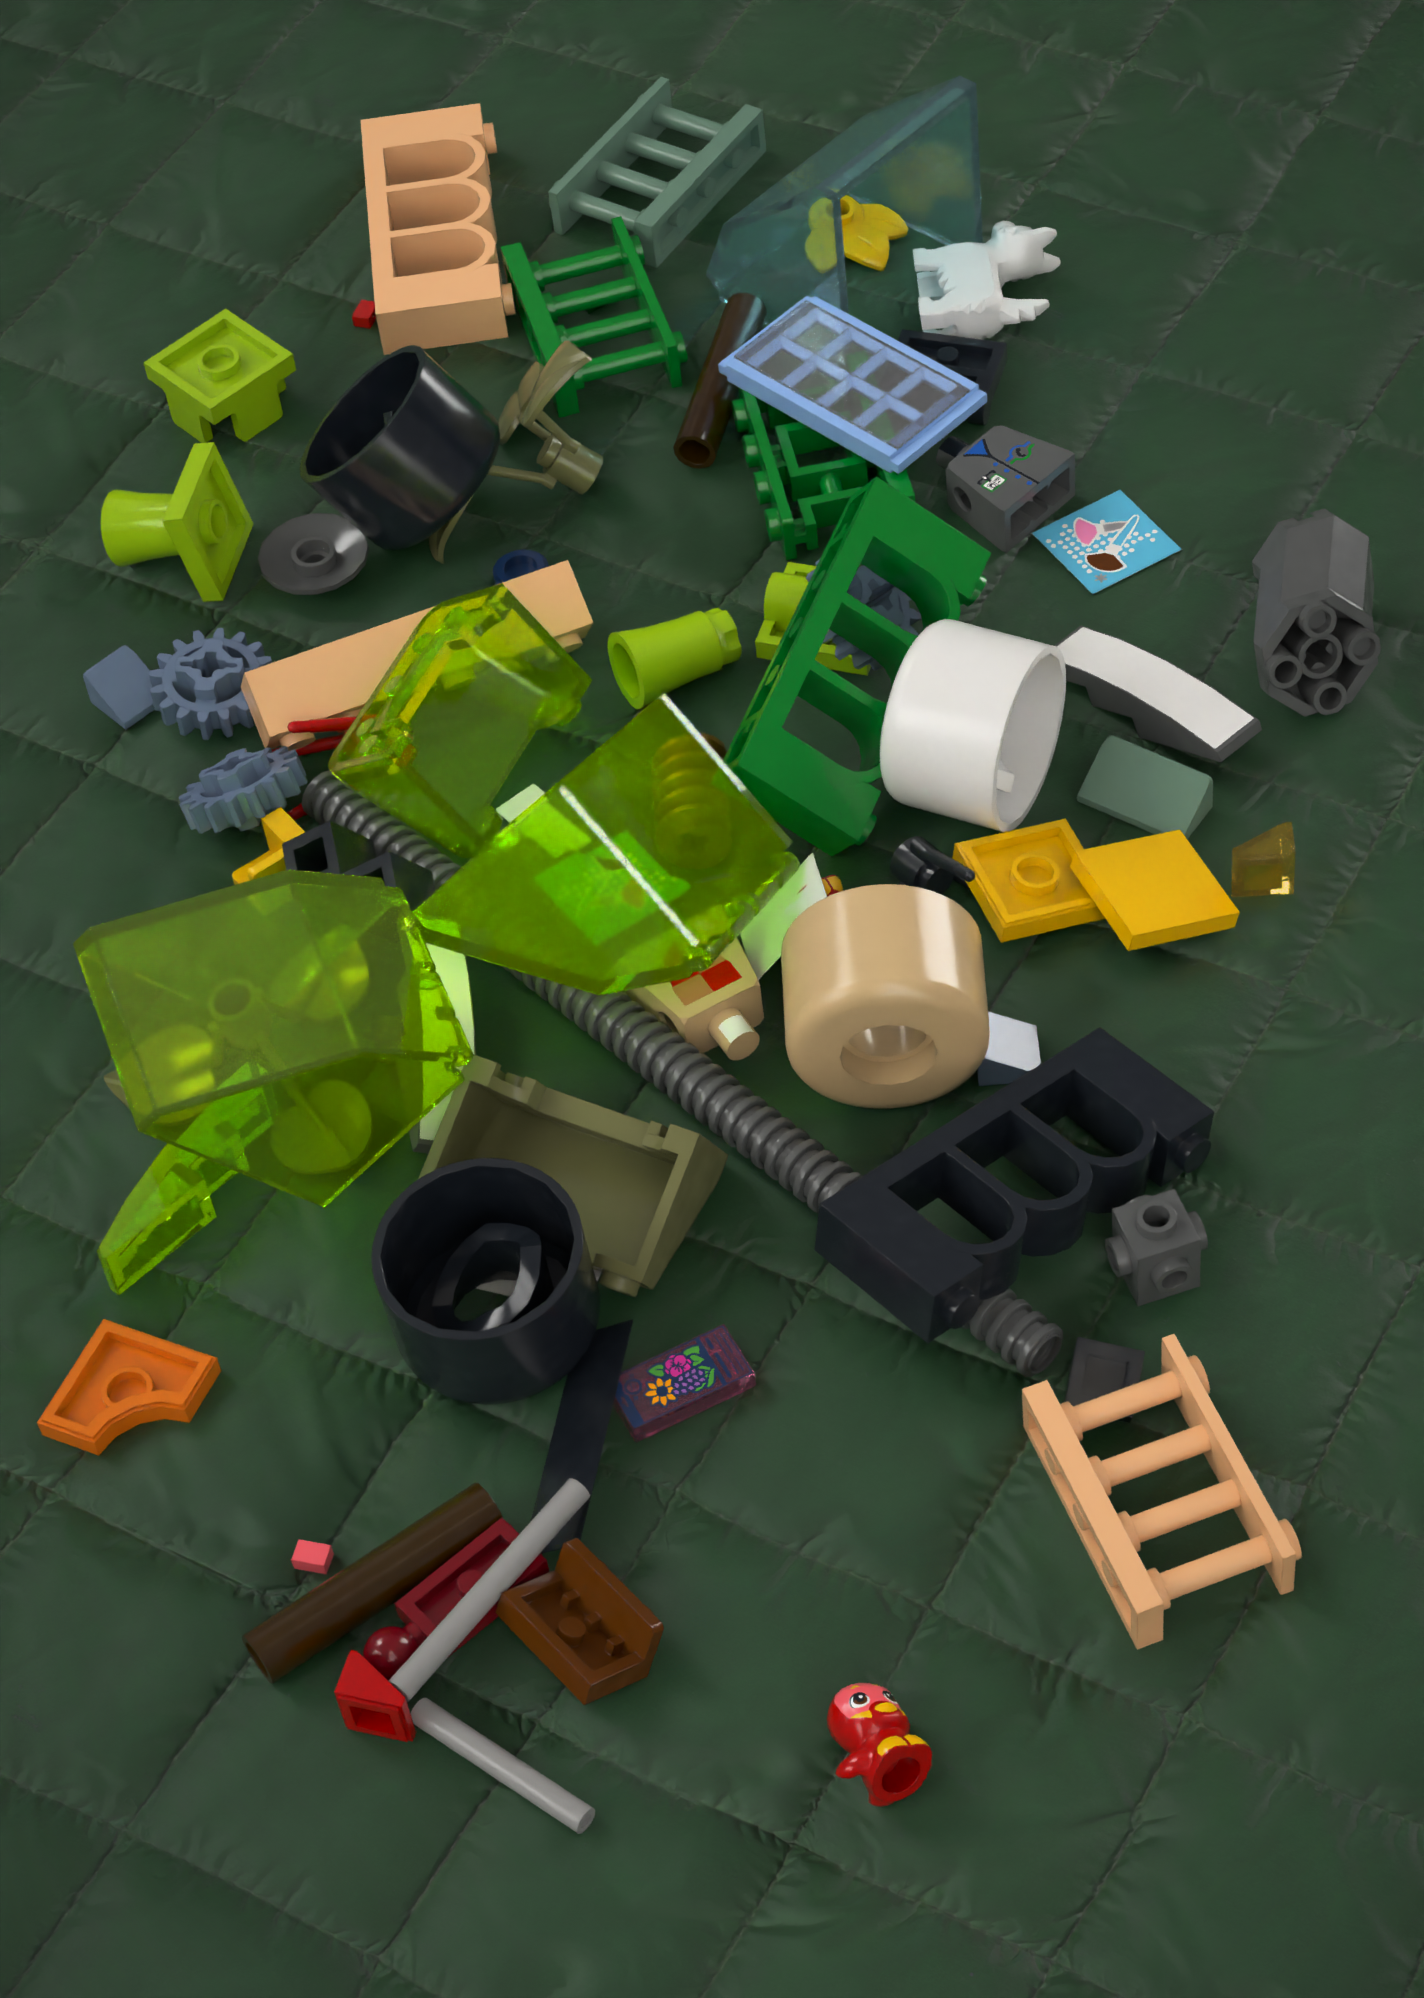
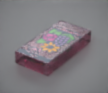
(682, 1383)

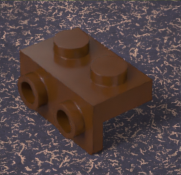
(583, 1624)

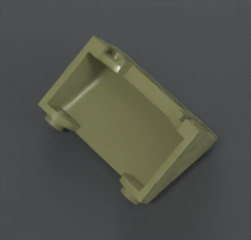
(627, 1177)

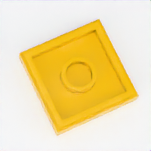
(1027, 880)
(1154, 889)

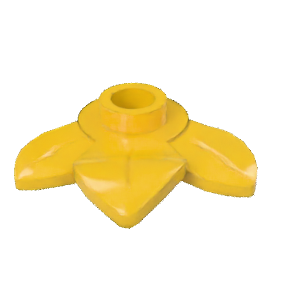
(868, 232)

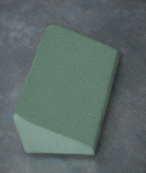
(1146, 788)

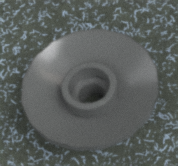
(313, 554)

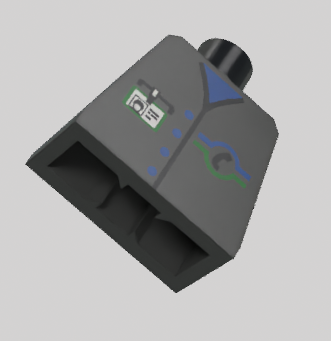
(1006, 482)

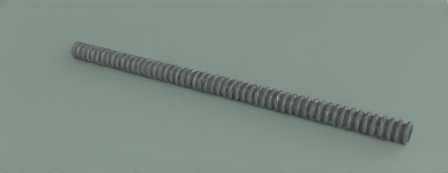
(691, 1079)

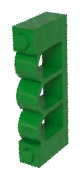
(924, 561)

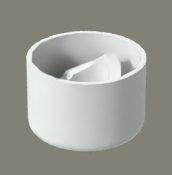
(972, 723)

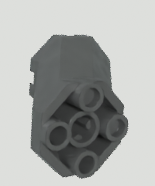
(1315, 613)

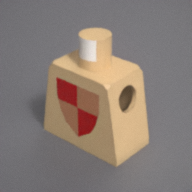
(711, 1005)

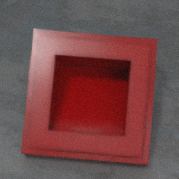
(372, 1702)

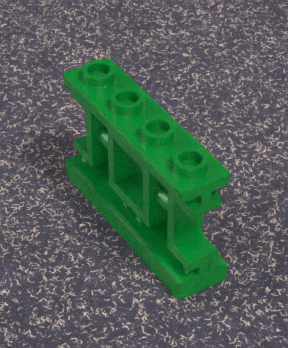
(819, 488)

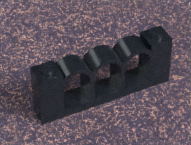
(938, 1282)

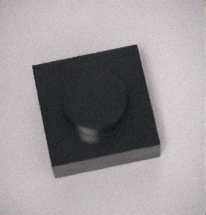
(1101, 1369)

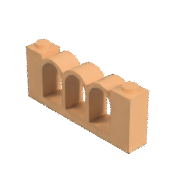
(433, 229)

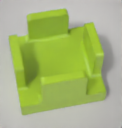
(222, 372)

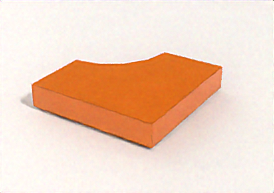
(126, 1382)

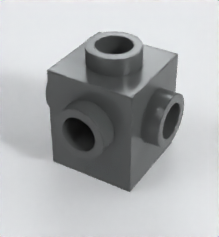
(1156, 1246)

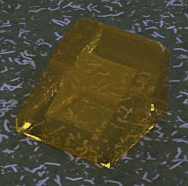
(1265, 864)

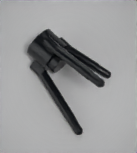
(924, 866)

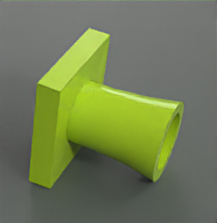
(198, 521)

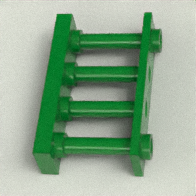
(540, 312)

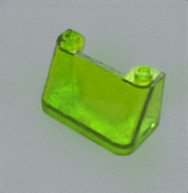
(458, 717)

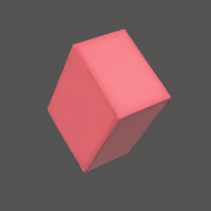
(312, 1556)

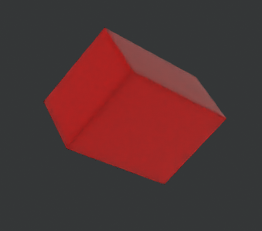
(364, 314)

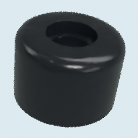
(401, 450)
(472, 1228)

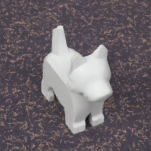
(968, 279)

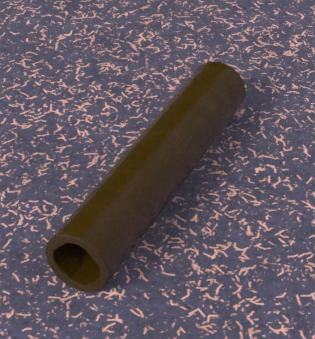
(712, 397)
(369, 1584)

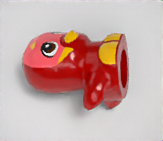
(877, 1736)

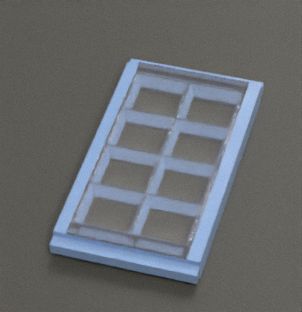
(853, 384)

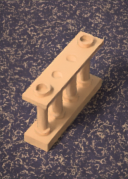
(1116, 1537)

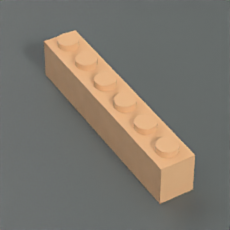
(344, 673)

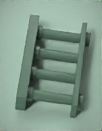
(676, 203)

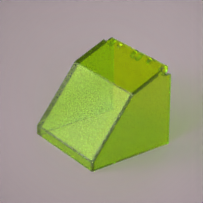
(620, 868)
(277, 1025)

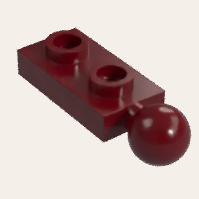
(439, 1593)

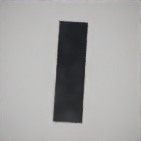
(583, 1424)

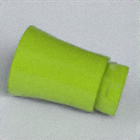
(672, 654)

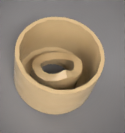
(884, 996)

